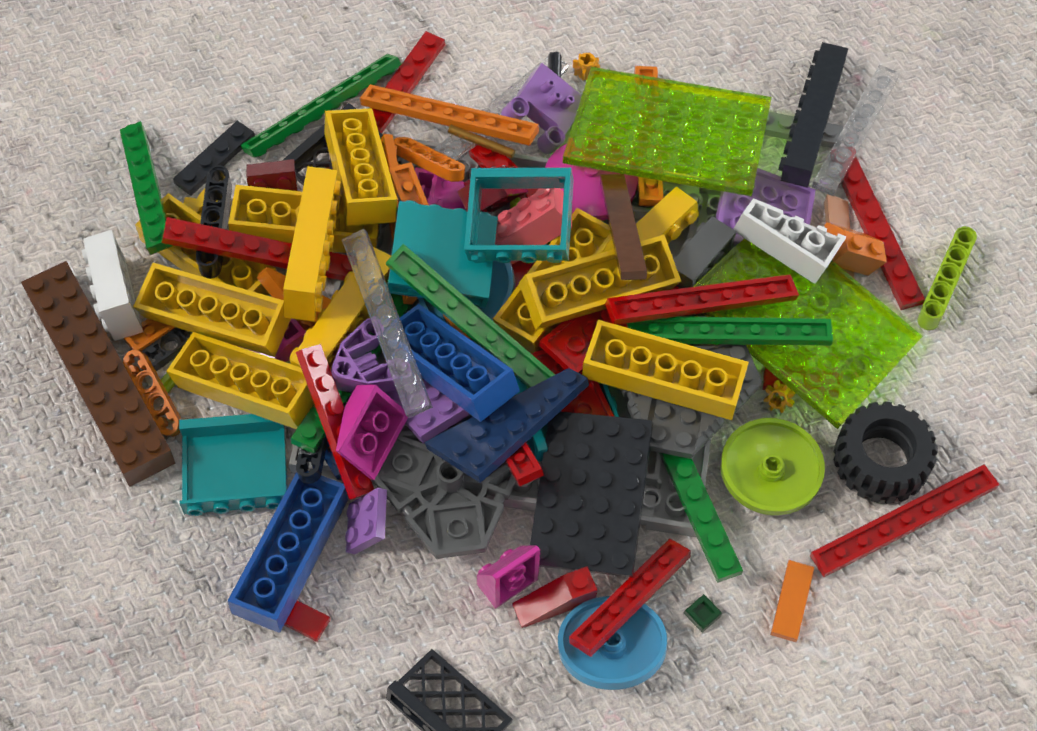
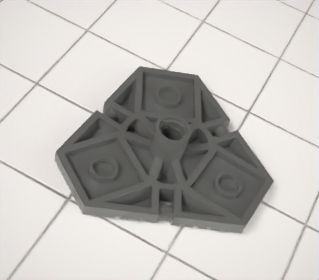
(685, 430)
(452, 512)

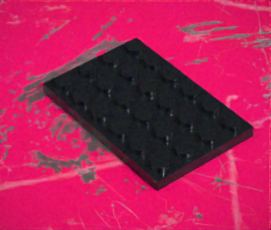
(592, 492)

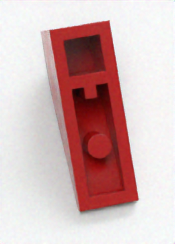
(555, 597)

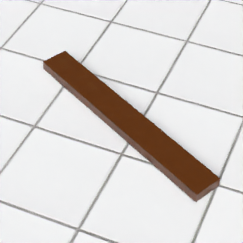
(623, 227)

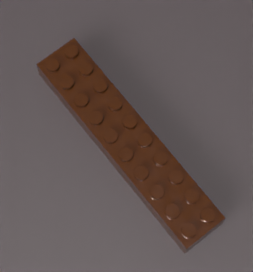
(98, 374)

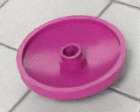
(587, 186)

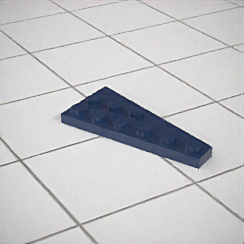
(483, 446)

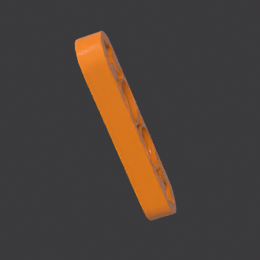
(430, 159)
(155, 391)

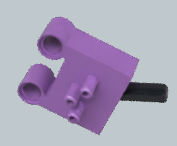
(546, 102)

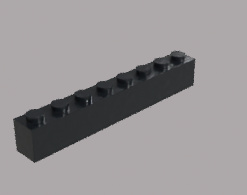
(814, 114)

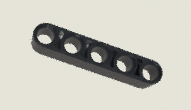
(217, 189)

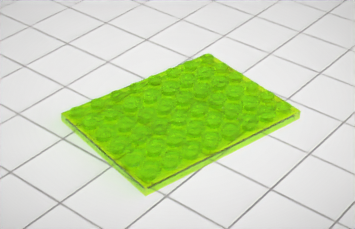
(669, 131)
(865, 332)

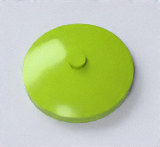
(772, 466)

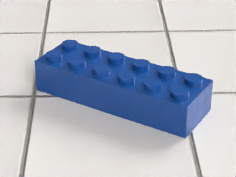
(457, 364)
(288, 552)

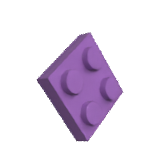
(366, 521)

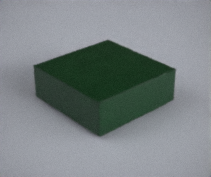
(703, 613)

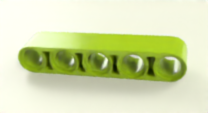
(960, 250)

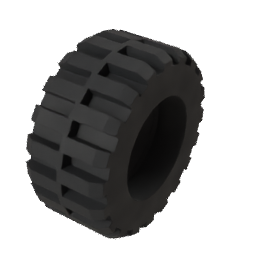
(897, 426)

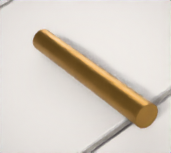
(481, 141)

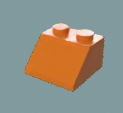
(858, 251)

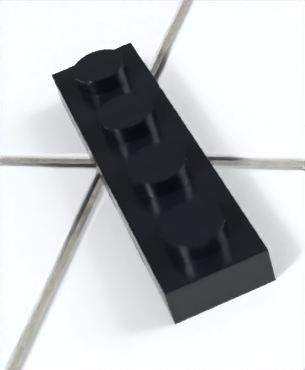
(216, 154)

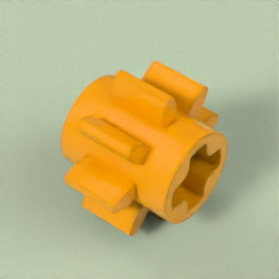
(583, 65)
(776, 402)

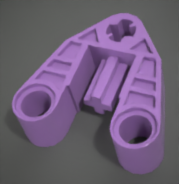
(353, 365)

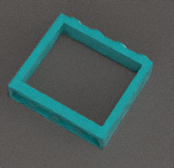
(518, 179)

